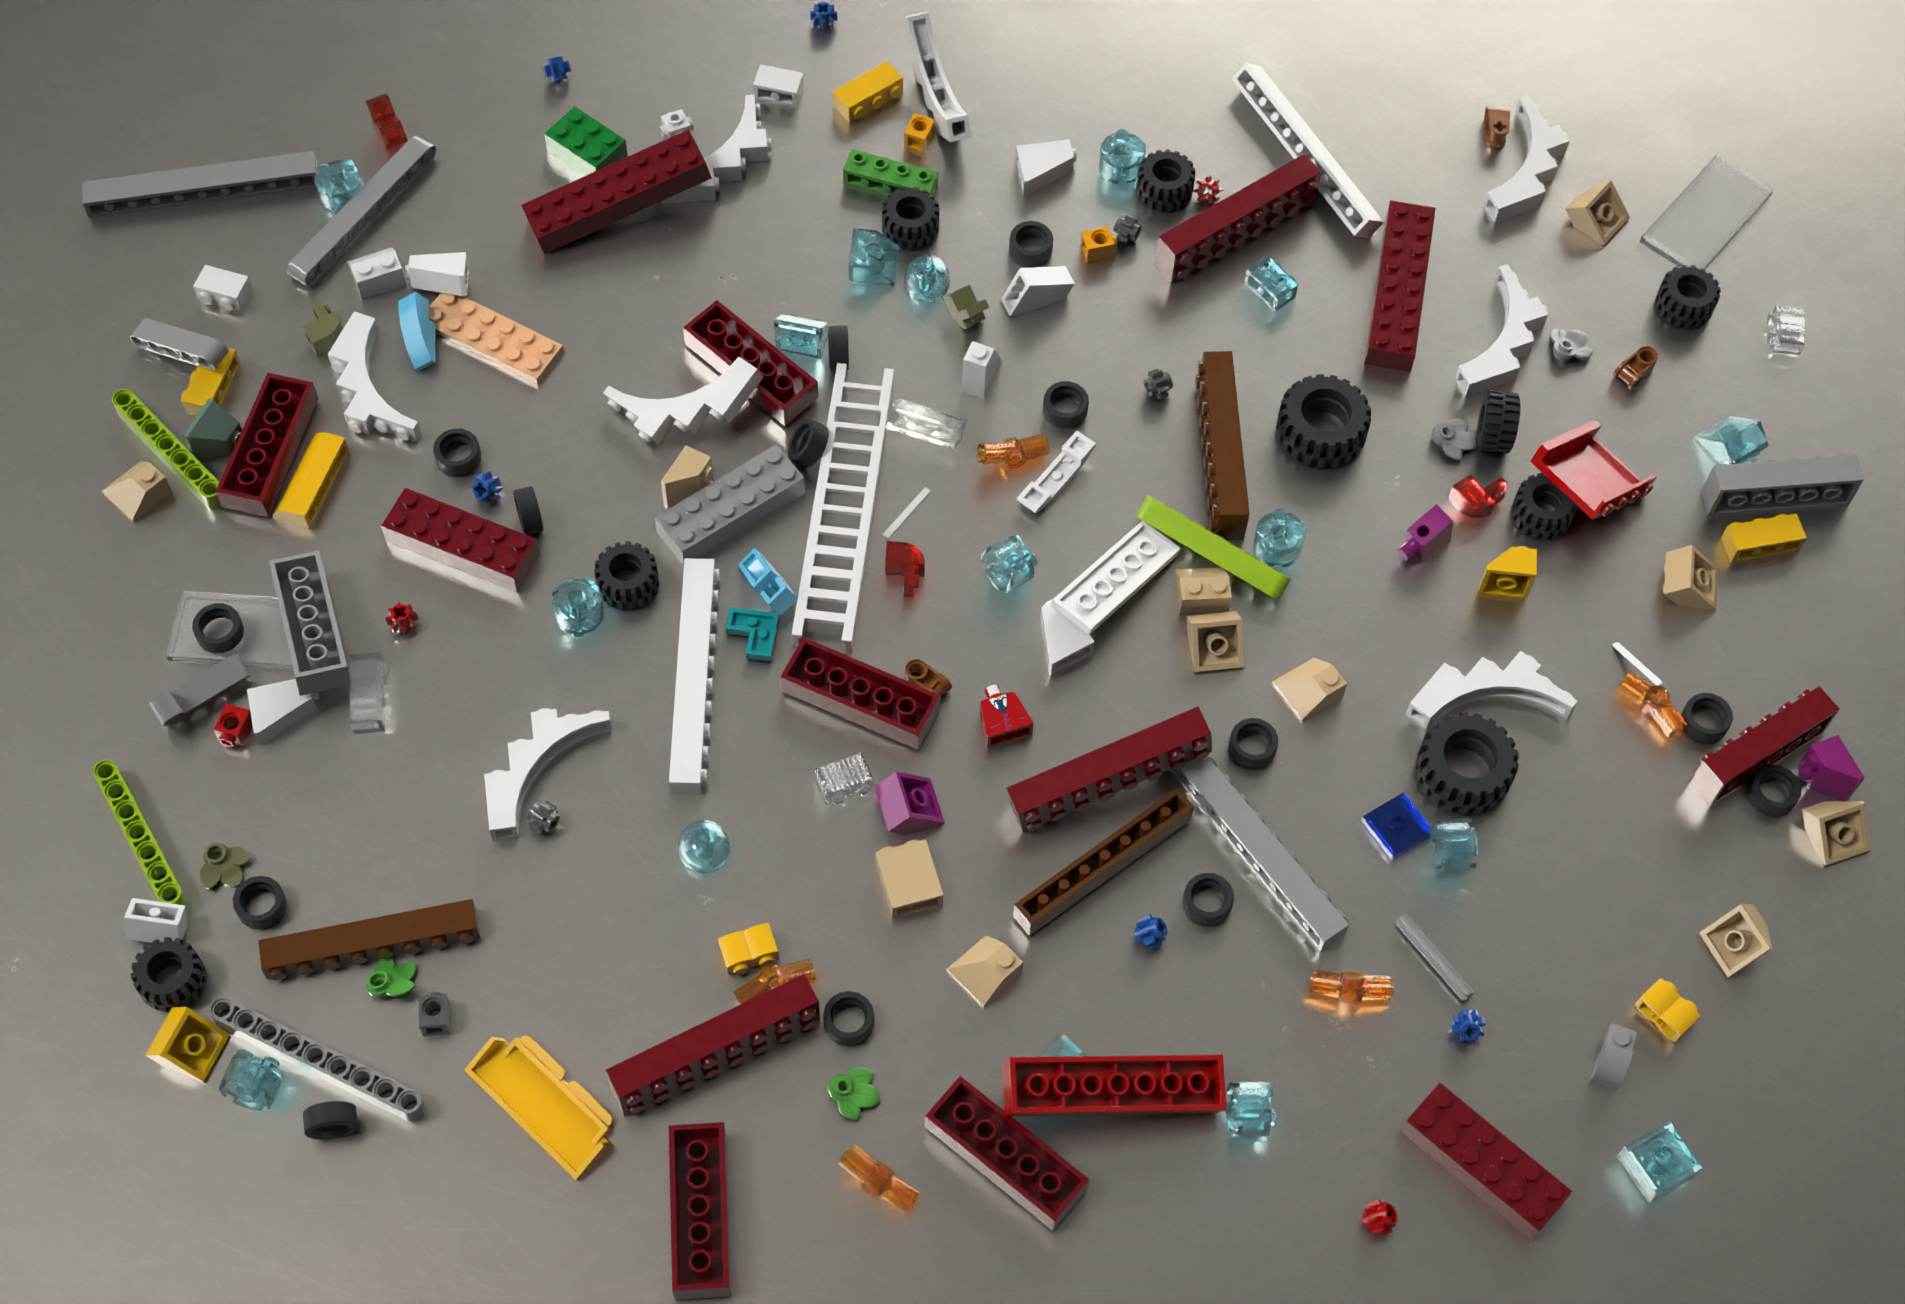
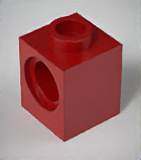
(231, 716)

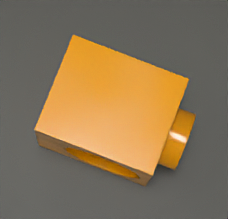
(919, 133)
(1098, 244)

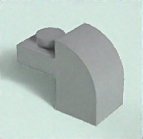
(1614, 1058)

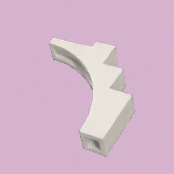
(949, 117)
(729, 161)
(1526, 187)
(1500, 361)
(366, 408)
(687, 412)
(1485, 681)
(527, 757)

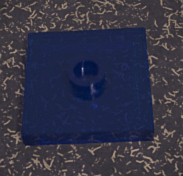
(1397, 826)

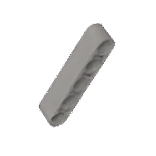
(179, 343)

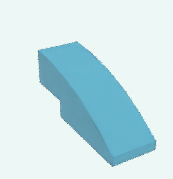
(417, 330)
(767, 581)

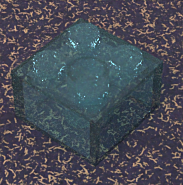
(1659, 1162)

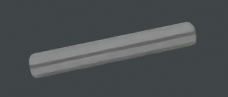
(1434, 957)

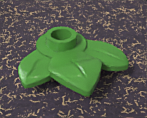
(391, 978)
(857, 1094)

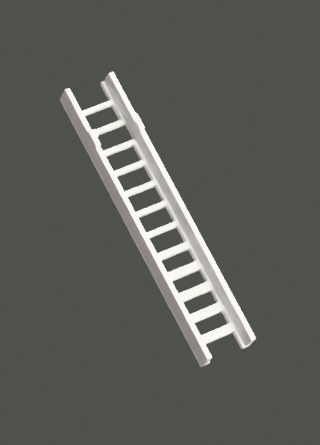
(866, 513)

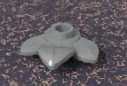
(1569, 344)
(1454, 438)

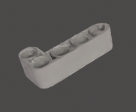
(199, 690)

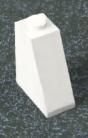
(1043, 163)
(439, 272)
(1036, 288)
(979, 369)
(1062, 640)
(278, 708)

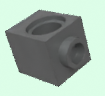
(434, 1024)

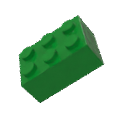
(584, 142)

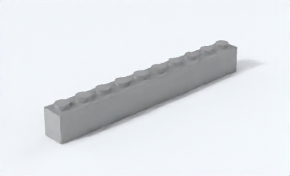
(199, 184)
(1263, 851)

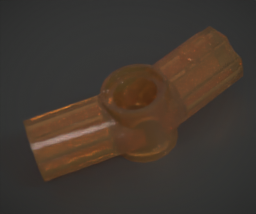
(1013, 451)
(1662, 712)
(783, 973)
(1351, 986)
(878, 1179)

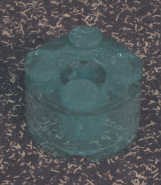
(1121, 157)
(337, 183)
(1279, 538)
(1008, 563)
(577, 606)
(1454, 844)
(252, 1080)
(1250, 1109)

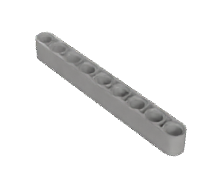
(361, 211)
(325, 1067)

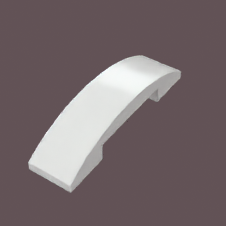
(1058, 474)

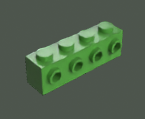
(886, 175)

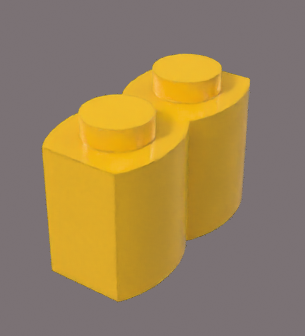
(748, 949)
(1667, 1009)

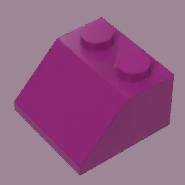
(1830, 769)
(908, 803)

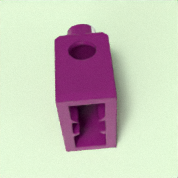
(1427, 534)

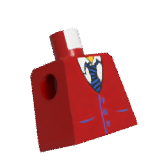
(1003, 717)

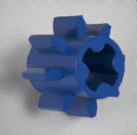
(823, 15)
(557, 69)
(487, 487)
(1150, 931)
(1468, 1025)

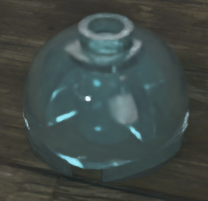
(926, 278)
(703, 846)

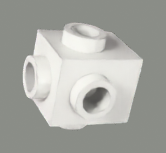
(674, 123)

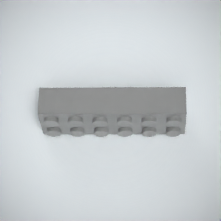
(1781, 485)
(730, 504)
(309, 623)

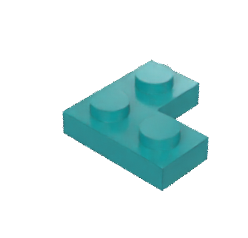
(760, 628)

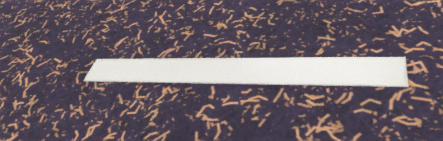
(906, 512)
(1637, 663)

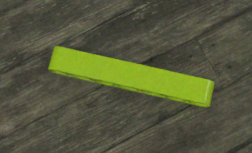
(146, 424)
(1213, 547)
(132, 828)

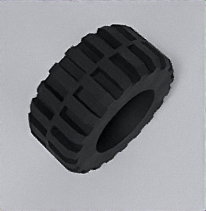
(1329, 396)
(1477, 736)

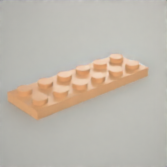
(494, 336)

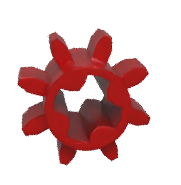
(1205, 195)
(401, 618)
(1380, 1217)

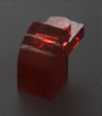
(385, 121)
(1475, 500)
(905, 561)

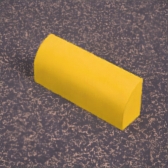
(312, 480)

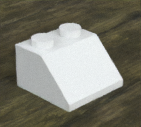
(377, 273)

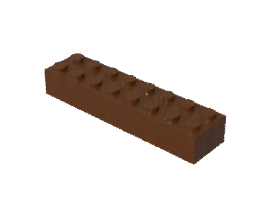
(1223, 445)

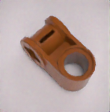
(1496, 126)
(1634, 368)
(929, 677)

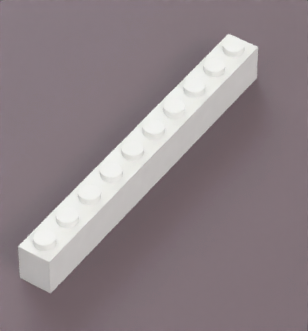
(1300, 140)
(692, 677)

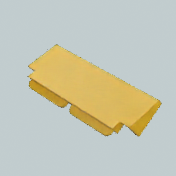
(534, 1093)

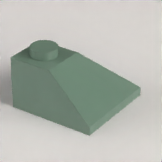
(212, 433)

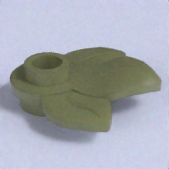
(225, 869)

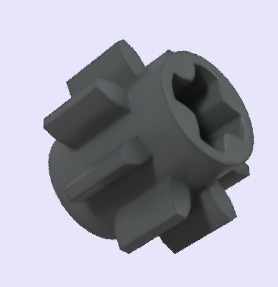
(1127, 228)
(1158, 384)
(543, 817)

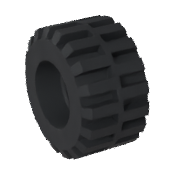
(1165, 166)
(910, 203)
(1691, 282)
(1498, 421)
(1540, 521)
(621, 559)
(159, 957)

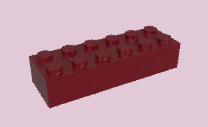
(723, 337)
(267, 445)
(460, 539)
(860, 693)
(1763, 745)
(1006, 1153)
(1486, 1161)
(699, 1211)

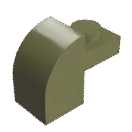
(965, 307)
(323, 331)

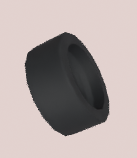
(1034, 229)
(838, 346)
(1069, 389)
(452, 437)
(808, 442)
(528, 510)
(213, 612)
(1714, 703)
(1256, 726)
(1781, 775)
(1216, 882)
(252, 885)
(843, 999)
(330, 1120)

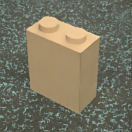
(909, 878)

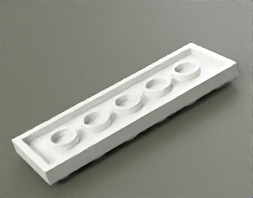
(1115, 577)

